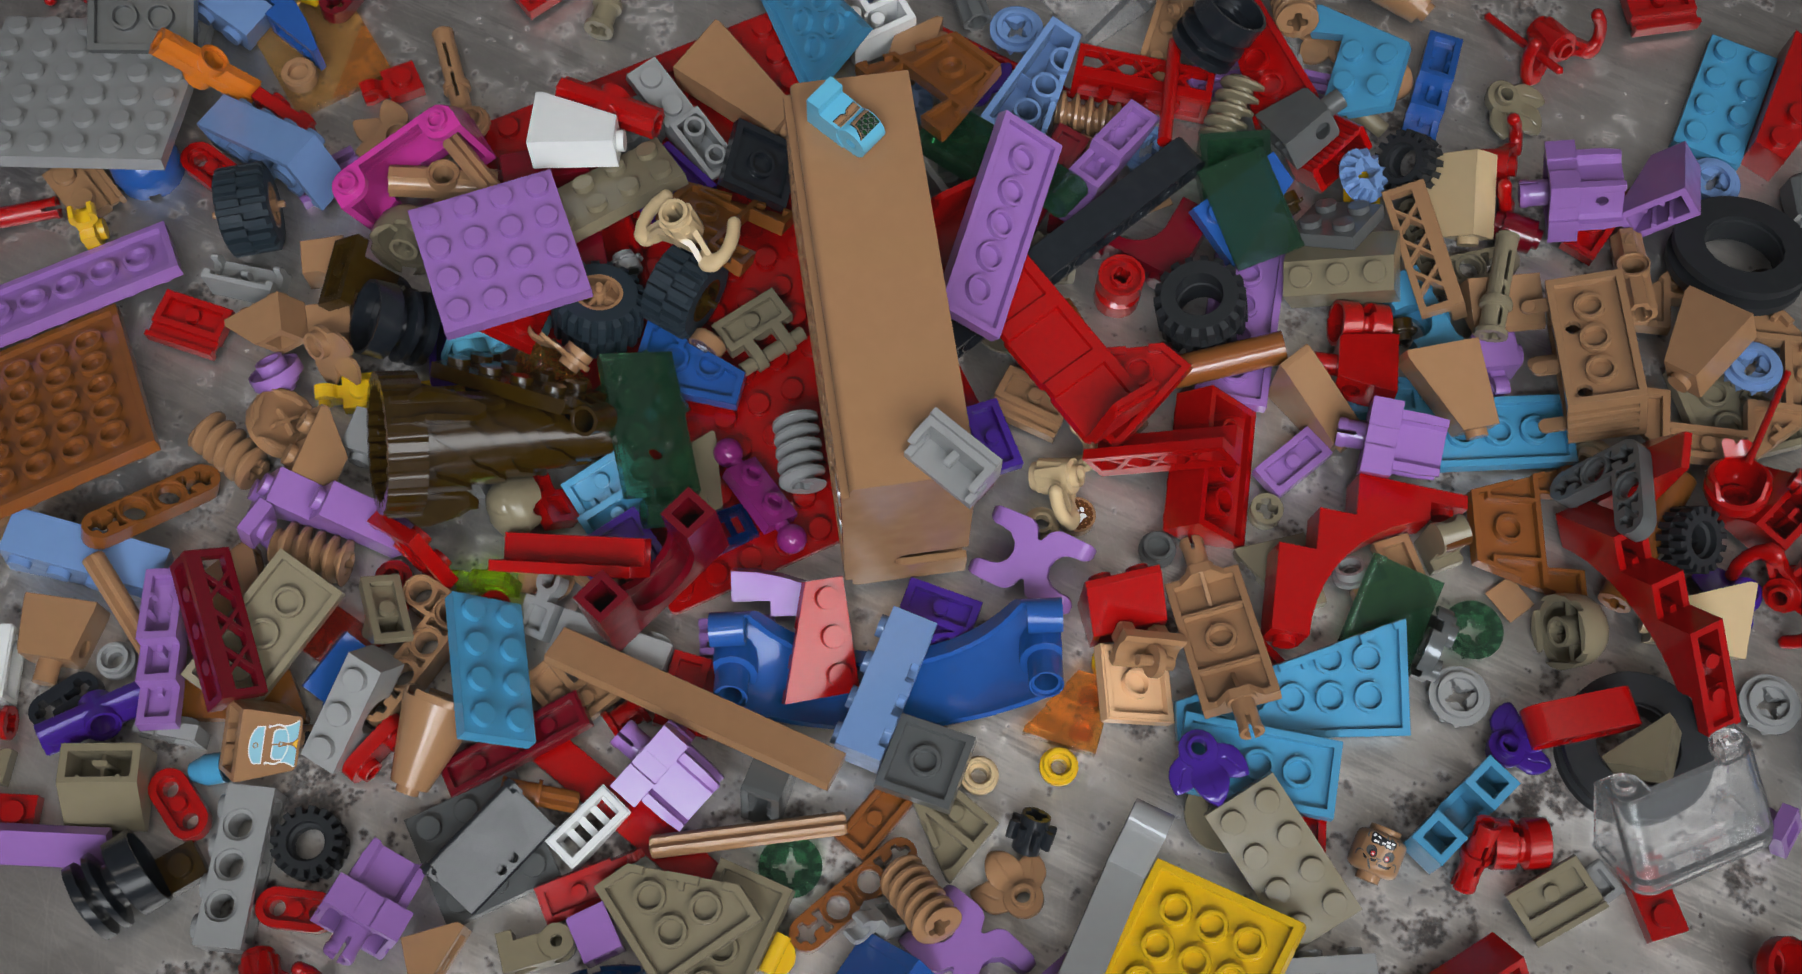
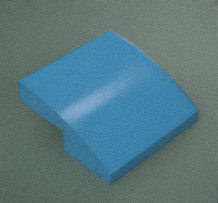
(598, 494)

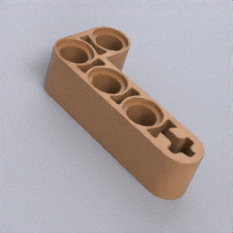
(431, 628)

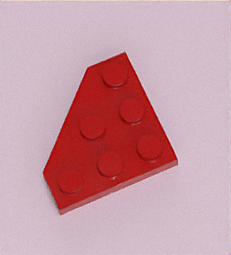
(1144, 366)

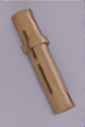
(445, 45)

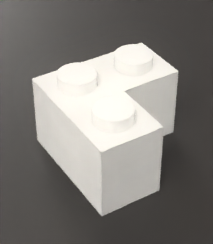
(887, 20)

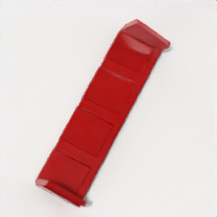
(1054, 341)

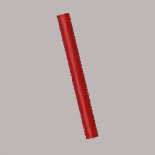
(1169, 94)

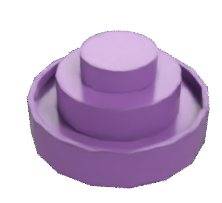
(276, 372)

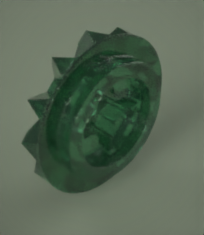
(1481, 618)
(804, 854)

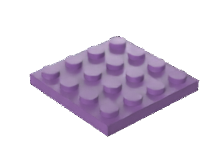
(499, 254)

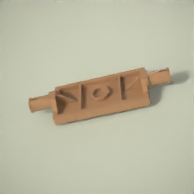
(1223, 640)

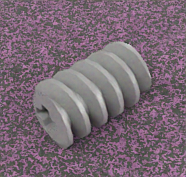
(798, 453)

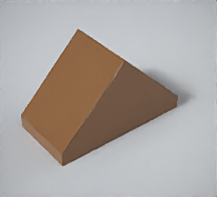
(434, 949)

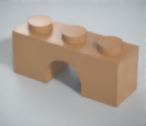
(315, 262)

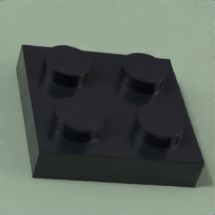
(756, 165)

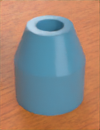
(206, 771)

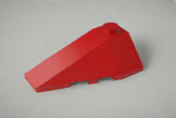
(1669, 463)

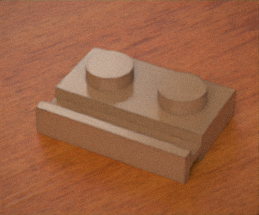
(81, 185)
(1027, 405)

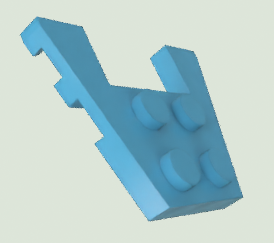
(1367, 63)

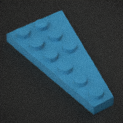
(816, 34)
(1338, 690)

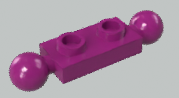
(760, 495)

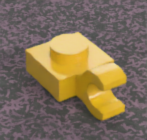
(91, 228)
(346, 394)

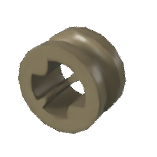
(1257, 518)

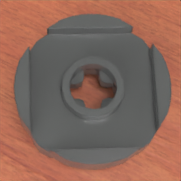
(1439, 633)

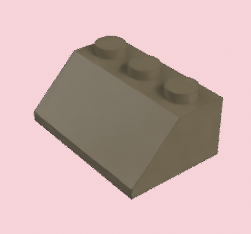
(1327, 274)

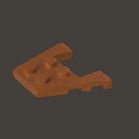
(950, 71)
(716, 208)
(1511, 534)

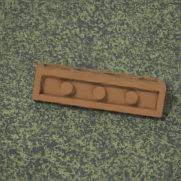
(1438, 251)

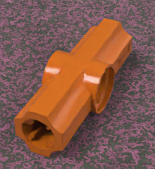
(203, 65)

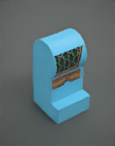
(843, 118)

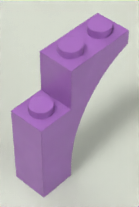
(327, 508)

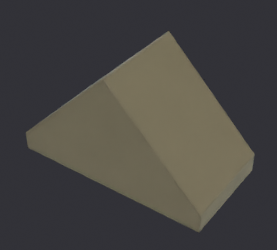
(1649, 753)

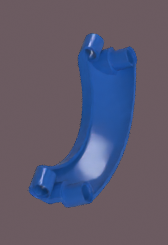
(963, 679)

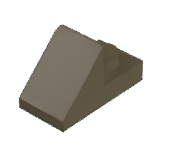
(384, 610)

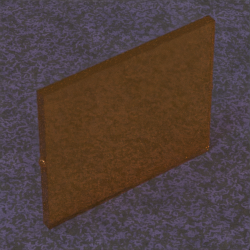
(347, 52)

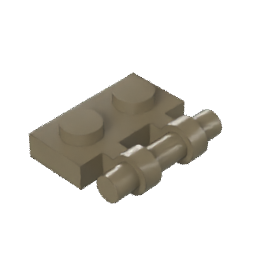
(753, 323)

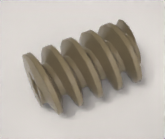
(1231, 104)

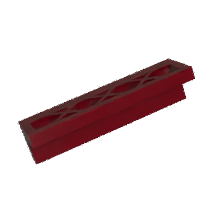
(204, 632)

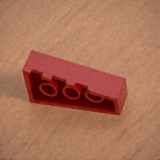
(1780, 116)

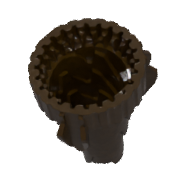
(439, 442)

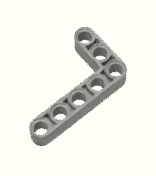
(1117, 890)

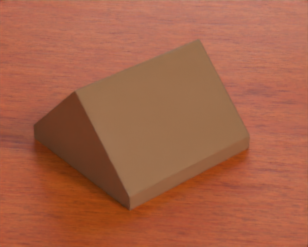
(1522, 288)

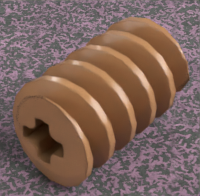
(1295, 17)
(1084, 116)
(229, 450)
(323, 558)
(919, 900)

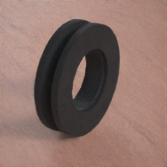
(1749, 223)
(1654, 698)

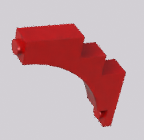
(1373, 512)
(1686, 636)

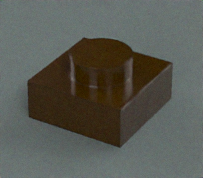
(182, 867)

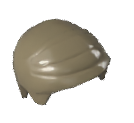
(512, 505)

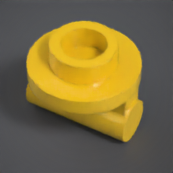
(779, 957)

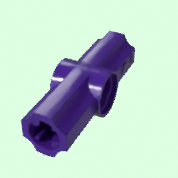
(96, 718)

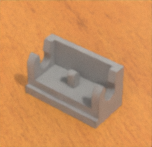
(243, 280)
(953, 458)

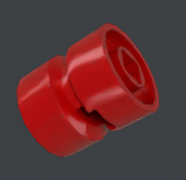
(1118, 286)
(1353, 318)
(1523, 843)

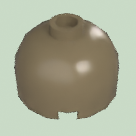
(395, 240)
(1569, 630)

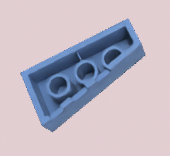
(1038, 78)

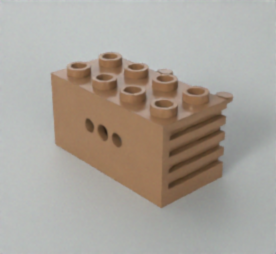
(1595, 359)

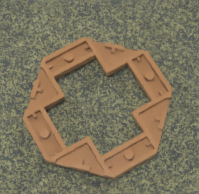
(1773, 331)

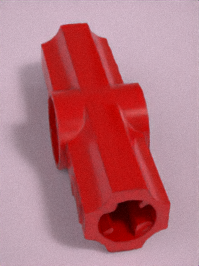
(631, 113)

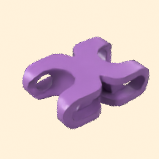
(1030, 557)
(969, 947)

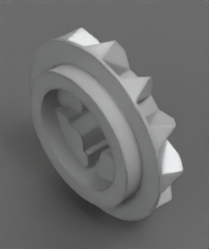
(1465, 681)
(1774, 690)

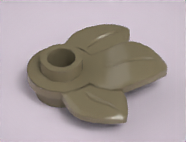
(1518, 99)

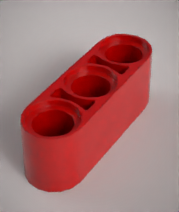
(1580, 717)

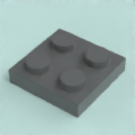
(1339, 223)
(925, 763)

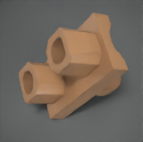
(1146, 649)

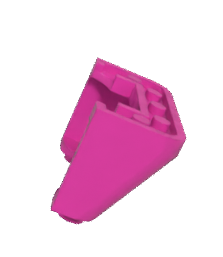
(363, 184)

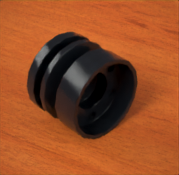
(1217, 32)
(394, 323)
(107, 890)

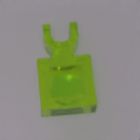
(483, 580)

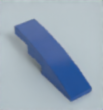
(293, 28)
(1432, 84)

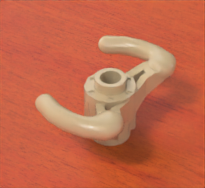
(684, 228)
(1061, 481)

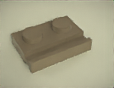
(1556, 900)

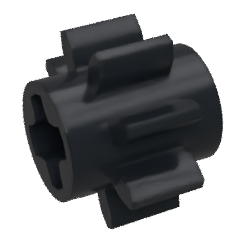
(1031, 832)

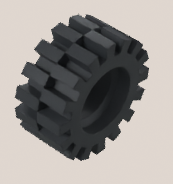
(1398, 147)
(1704, 529)
(293, 827)

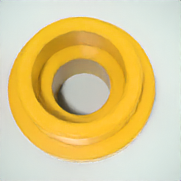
(1062, 755)

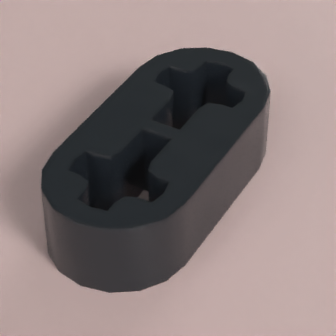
(63, 695)

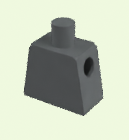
(1302, 124)
(765, 792)

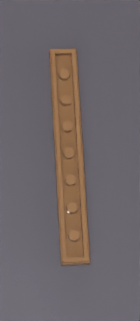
(695, 708)

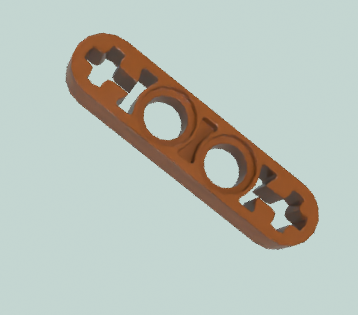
(148, 501)
(846, 889)

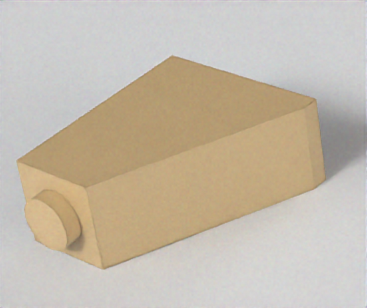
(1466, 196)
(1732, 604)

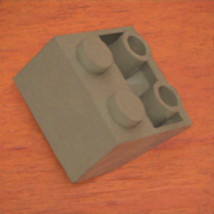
(105, 785)

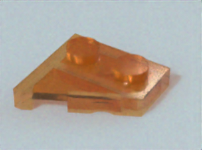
(1070, 717)

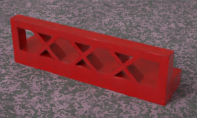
(1111, 84)
(1168, 451)
(574, 555)

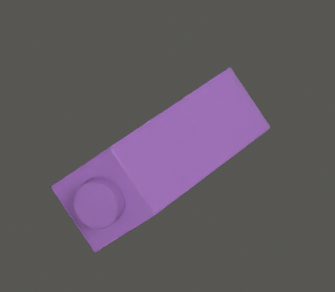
(1664, 191)

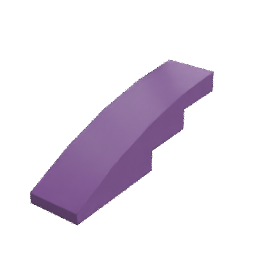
(1112, 150)
(161, 654)

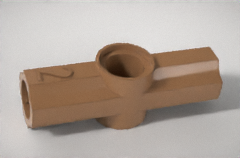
(437, 181)
(1630, 256)

